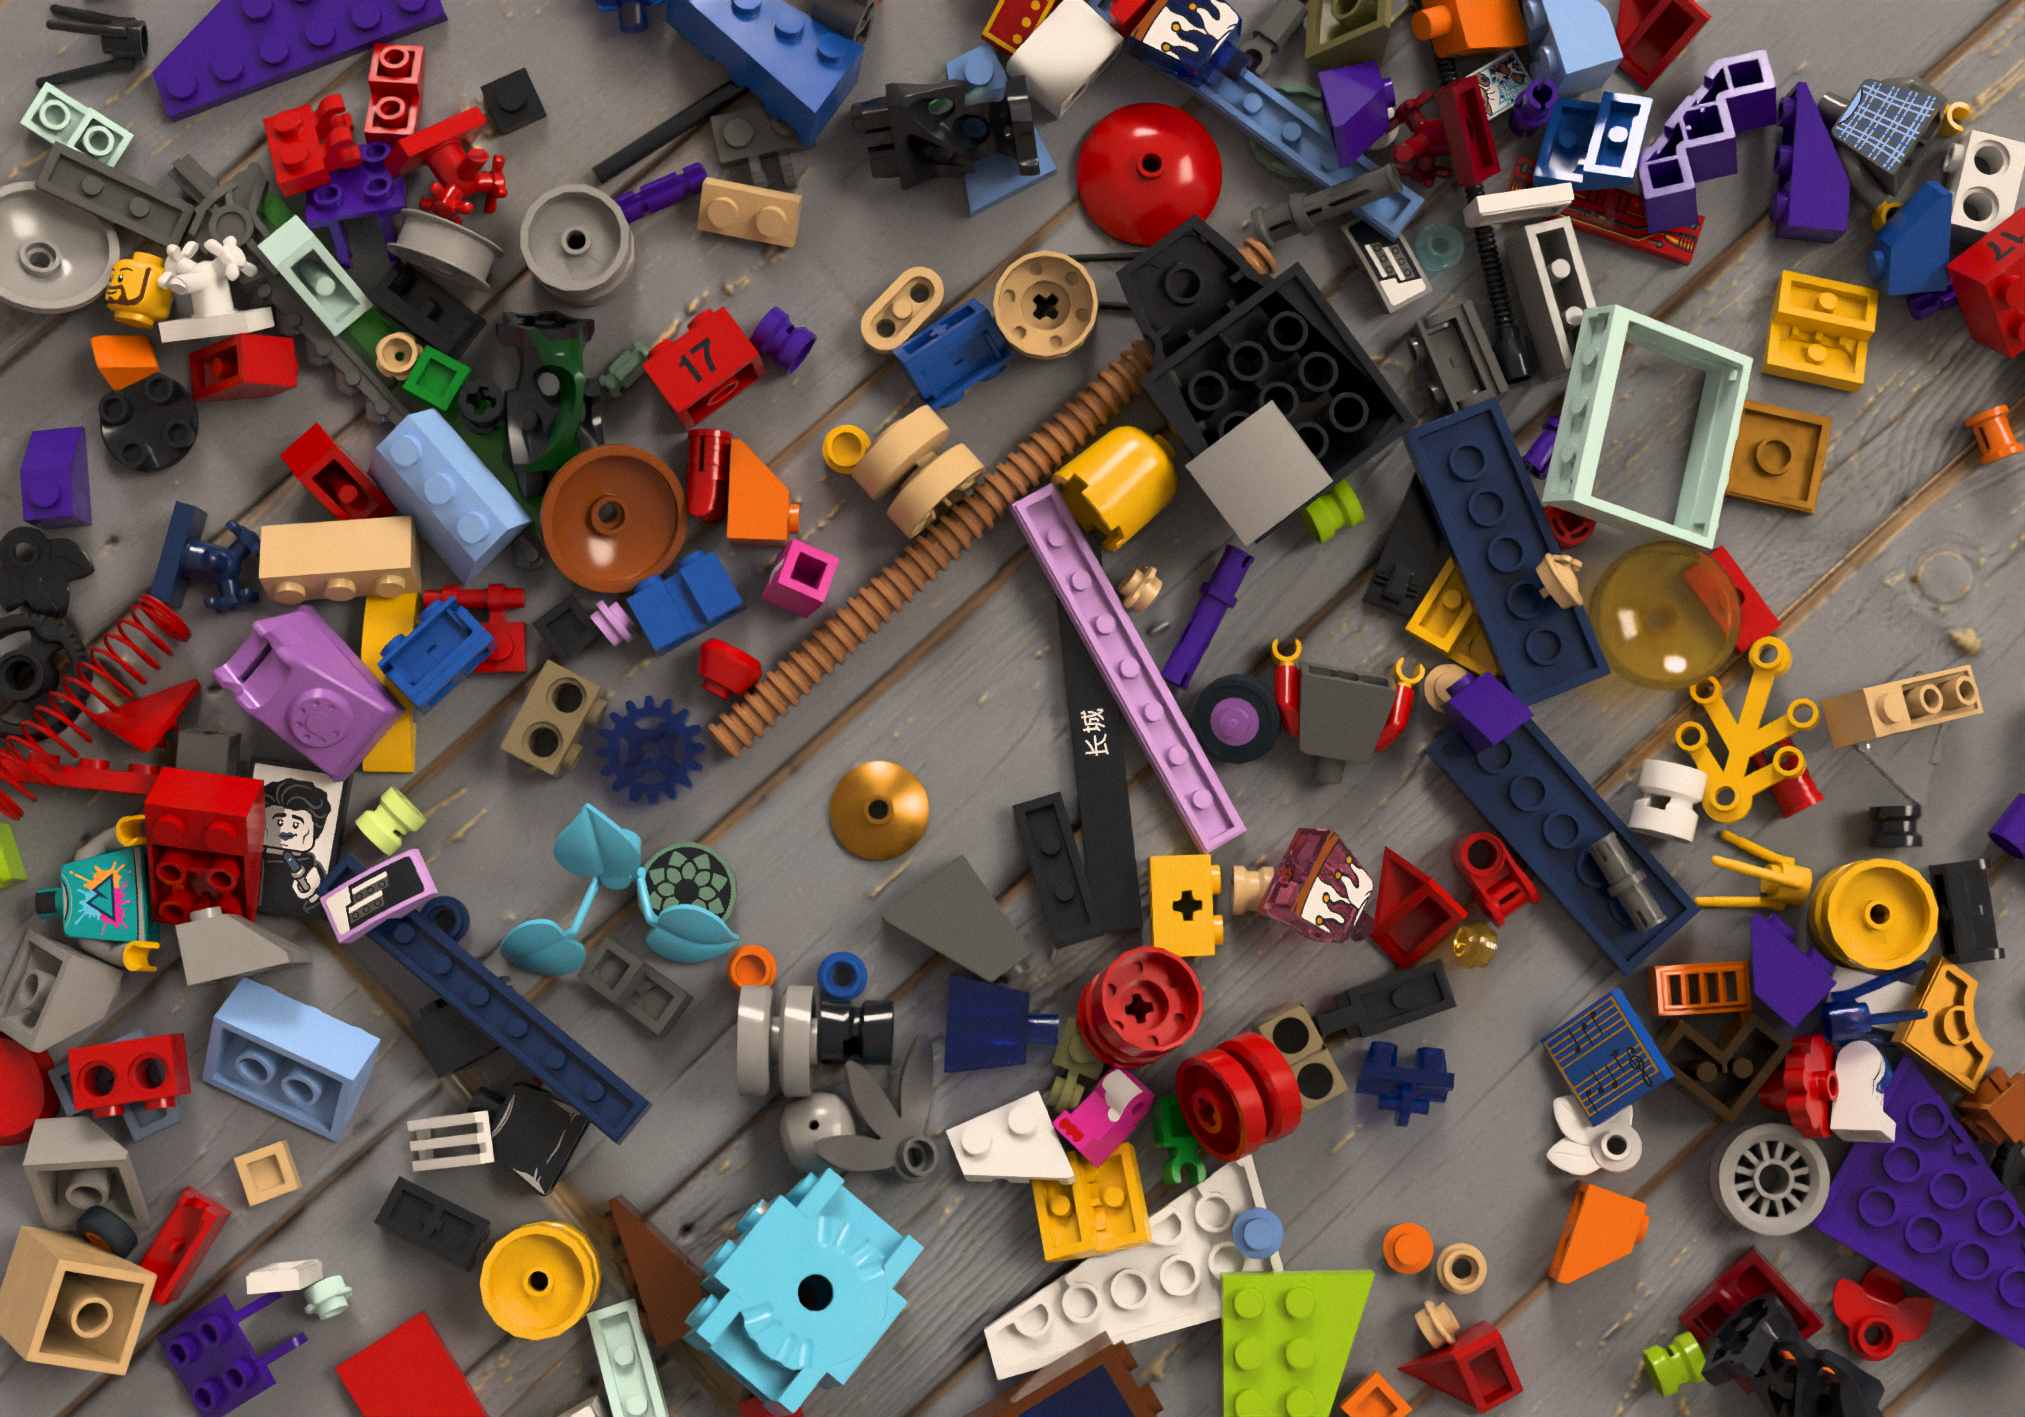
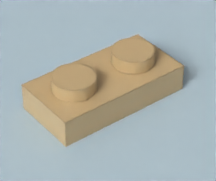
(749, 212)

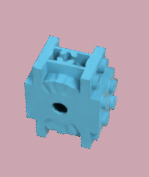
(753, 1308)

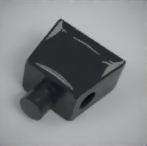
(532, 1132)

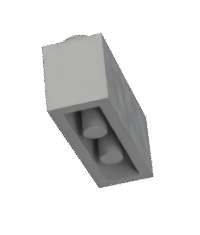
(1551, 290)

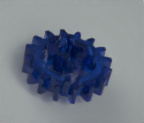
(634, 767)

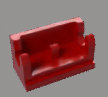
(183, 1243)

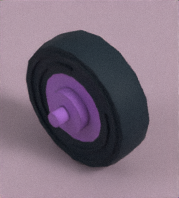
(1236, 719)

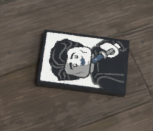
(301, 835)

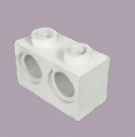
(1990, 194)

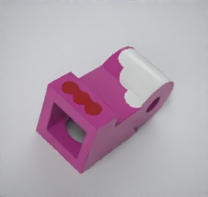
(1106, 1115)

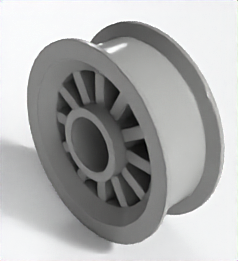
(445, 249)
(1813, 1168)

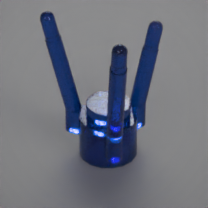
(1847, 1020)

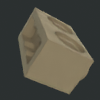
(542, 713)

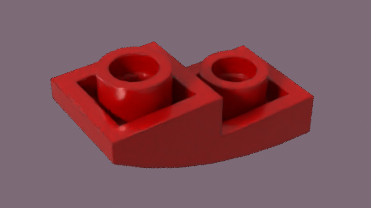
(396, 92)

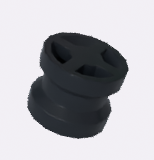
(1895, 826)

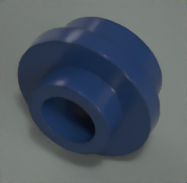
(456, 908)

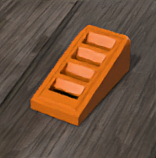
(1660, 989)

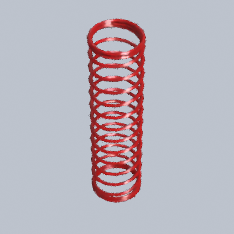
(171, 624)

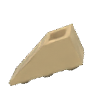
(1901, 706)

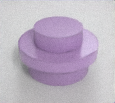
(613, 622)

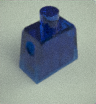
(991, 1026)

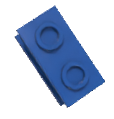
(954, 355)
(436, 654)

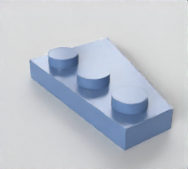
(995, 175)

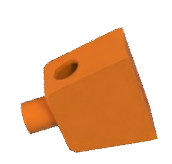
(1470, 27)

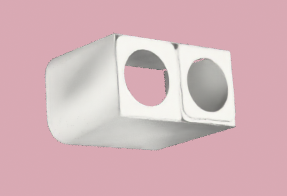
(1065, 55)

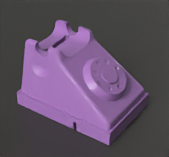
(310, 690)

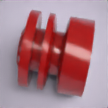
(1156, 989)

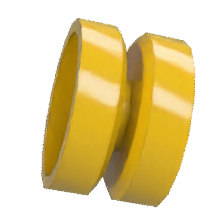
(1886, 940)
(512, 1292)

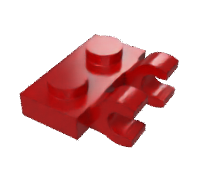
(297, 145)

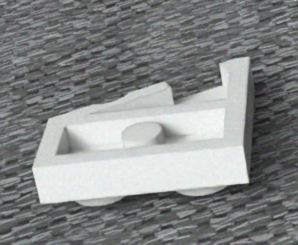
(1011, 1145)

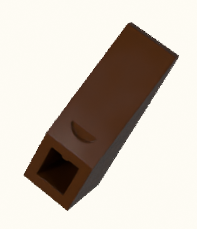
(659, 1270)

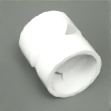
(1671, 783)

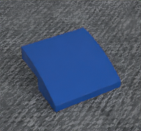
(1593, 142)

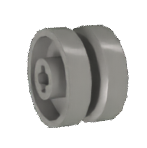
(582, 218)
(774, 1040)

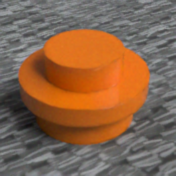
(751, 967)
(1407, 1248)

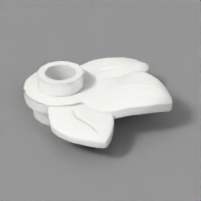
(1585, 1146)

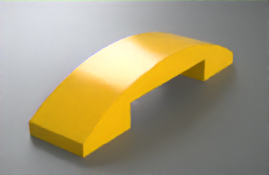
(382, 622)

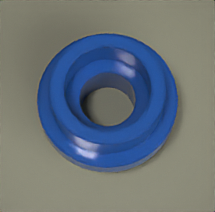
(826, 972)

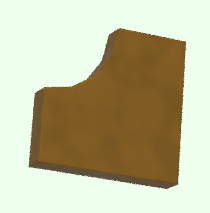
(1948, 1037)

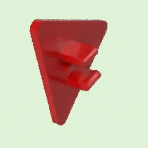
(150, 717)

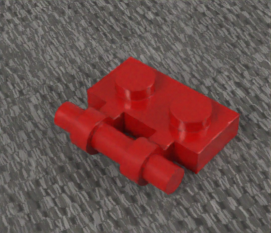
(509, 636)

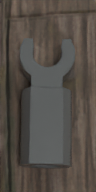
(1274, 32)

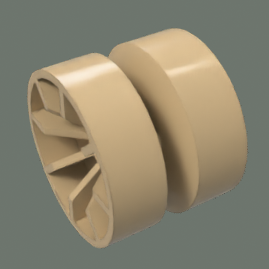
(908, 459)

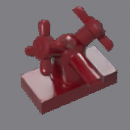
(1459, 132)

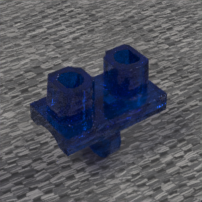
(1404, 1088)

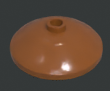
(639, 535)

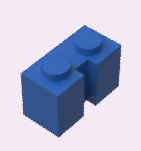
(686, 602)

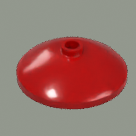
(1140, 204)

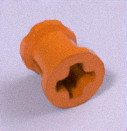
(1994, 435)

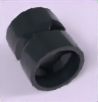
(856, 1032)

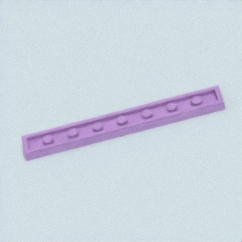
(1127, 668)

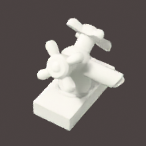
(209, 292)

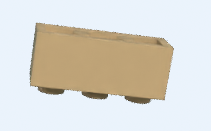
(340, 559)

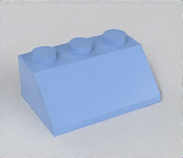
(447, 493)
(289, 1058)

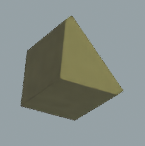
(1347, 31)

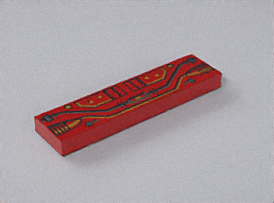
(1616, 218)

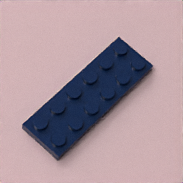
(1496, 544)
(1547, 821)

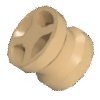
(1248, 888)

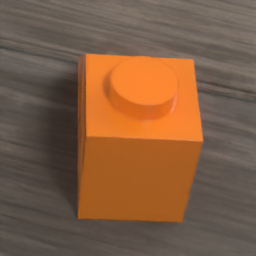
(758, 502)
(1597, 1232)

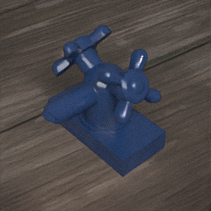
(188, 557)

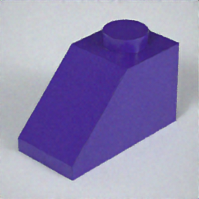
(1355, 108)
(56, 479)
(1484, 710)

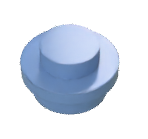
(1257, 1233)

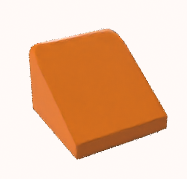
(124, 358)

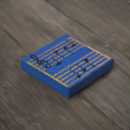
(1607, 1057)

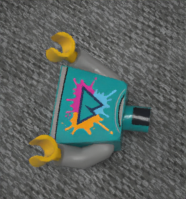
(108, 898)

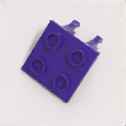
(358, 193)
(217, 1358)

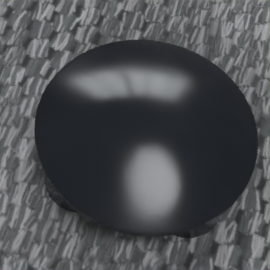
(149, 423)

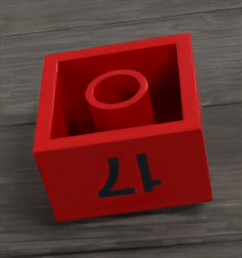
(1992, 286)
(704, 367)

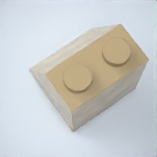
(72, 1302)

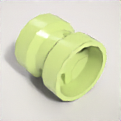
(390, 821)

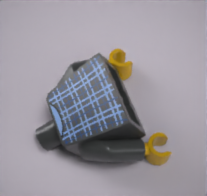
(1885, 135)

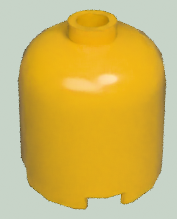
(1119, 483)

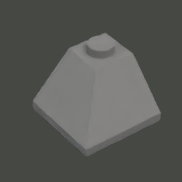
(230, 947)
(54, 992)
(77, 1167)

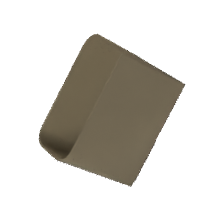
(1310, 1054)

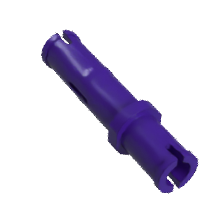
(1207, 616)

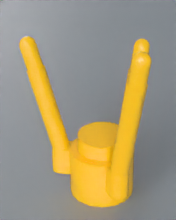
(1782, 881)

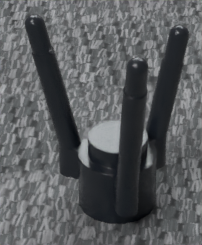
(120, 36)

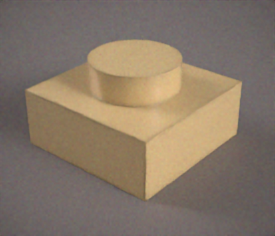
(268, 1172)

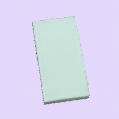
(63, 119)

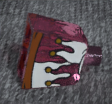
(1320, 889)

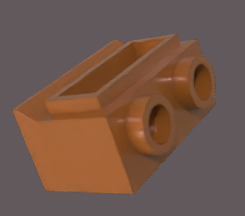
(1995, 1109)

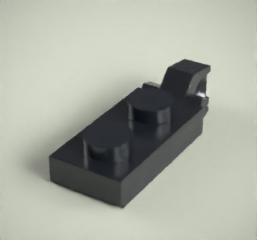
(1389, 1002)

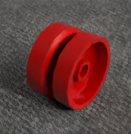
(1238, 1096)

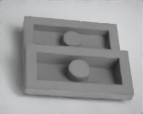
(1259, 473)

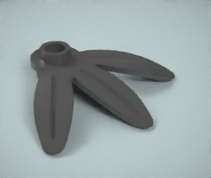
(893, 1133)

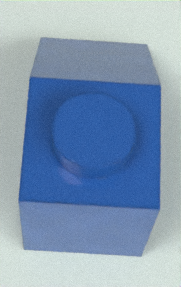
(1914, 244)

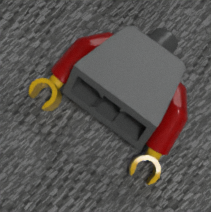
(1340, 710)

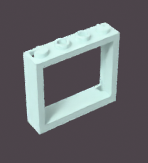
(1587, 412)

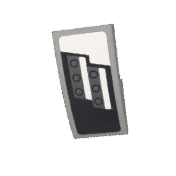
(1388, 265)

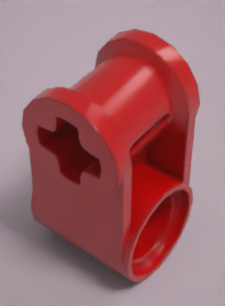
(1494, 879)

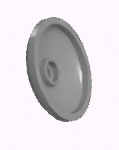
(64, 238)

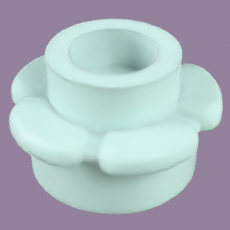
(327, 1297)

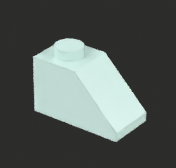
(315, 275)

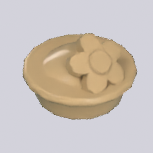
(1559, 579)

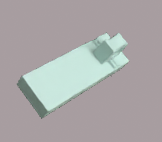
(627, 1361)

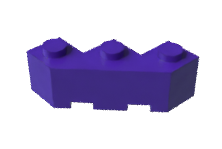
(1702, 139)

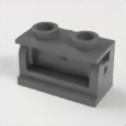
(1456, 359)

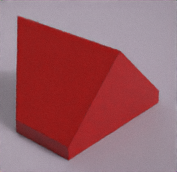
(1655, 35)
(1411, 911)
(1470, 1370)

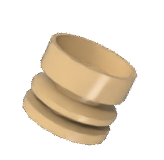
(1045, 276)

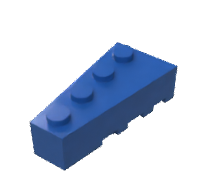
(776, 52)

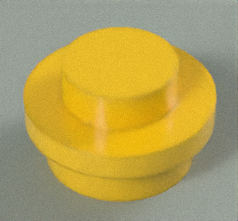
(845, 448)

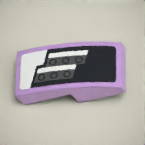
(378, 894)

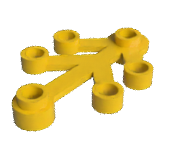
(1746, 738)

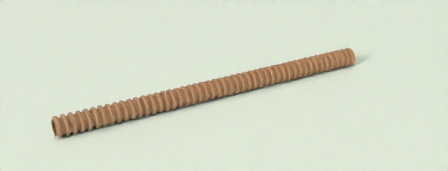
(945, 540)

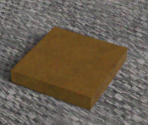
(1778, 458)

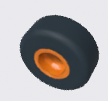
(107, 1231)

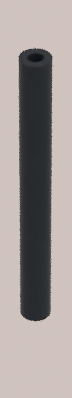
(668, 131)

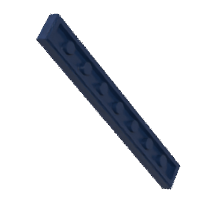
(504, 1016)

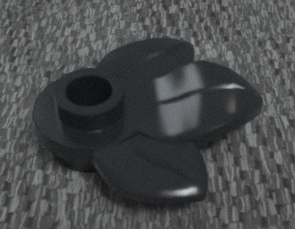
(45, 576)

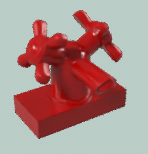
(457, 172)

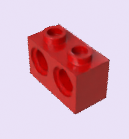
(129, 1065)

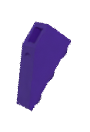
(1812, 180)

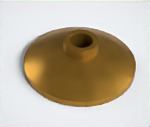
(884, 837)

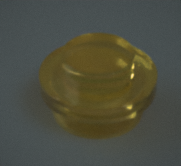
(1475, 944)

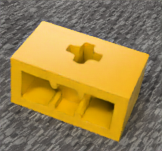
(1166, 881)

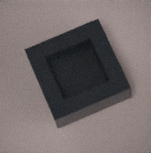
(513, 101)
(567, 629)

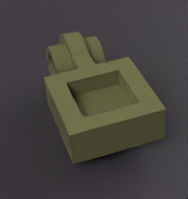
(1076, 1057)

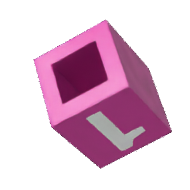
(800, 578)

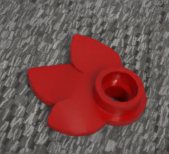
(1882, 1303)

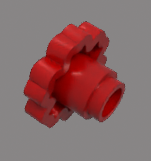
(1805, 1086)

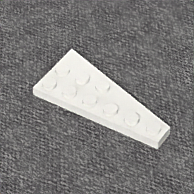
(1140, 1288)

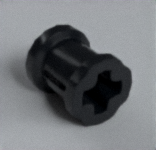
(471, 398)

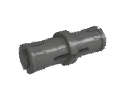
(1626, 883)

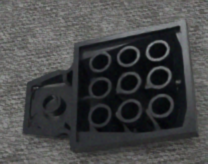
(1240, 339)

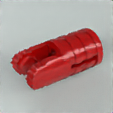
(708, 473)
(1791, 794)

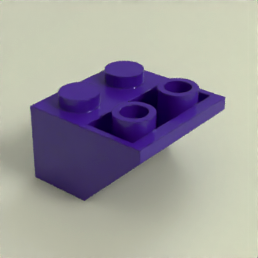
(1783, 973)

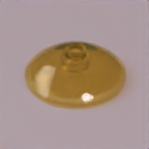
(1698, 610)

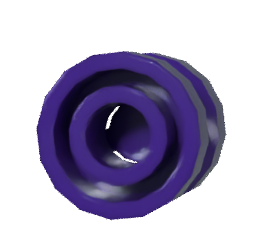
(783, 341)

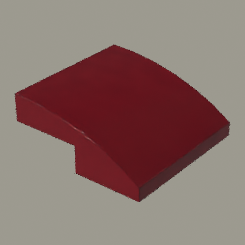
(1740, 1281)

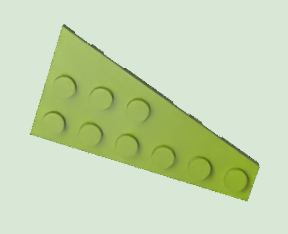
(1287, 1339)

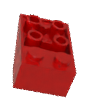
(204, 843)

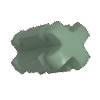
(625, 370)

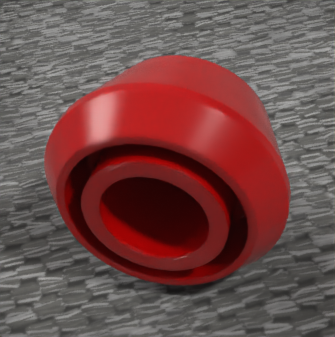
(726, 669)

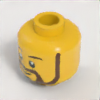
(135, 291)

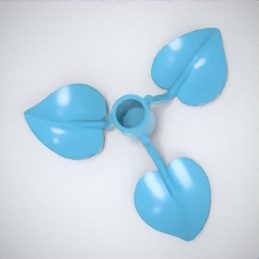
(612, 856)

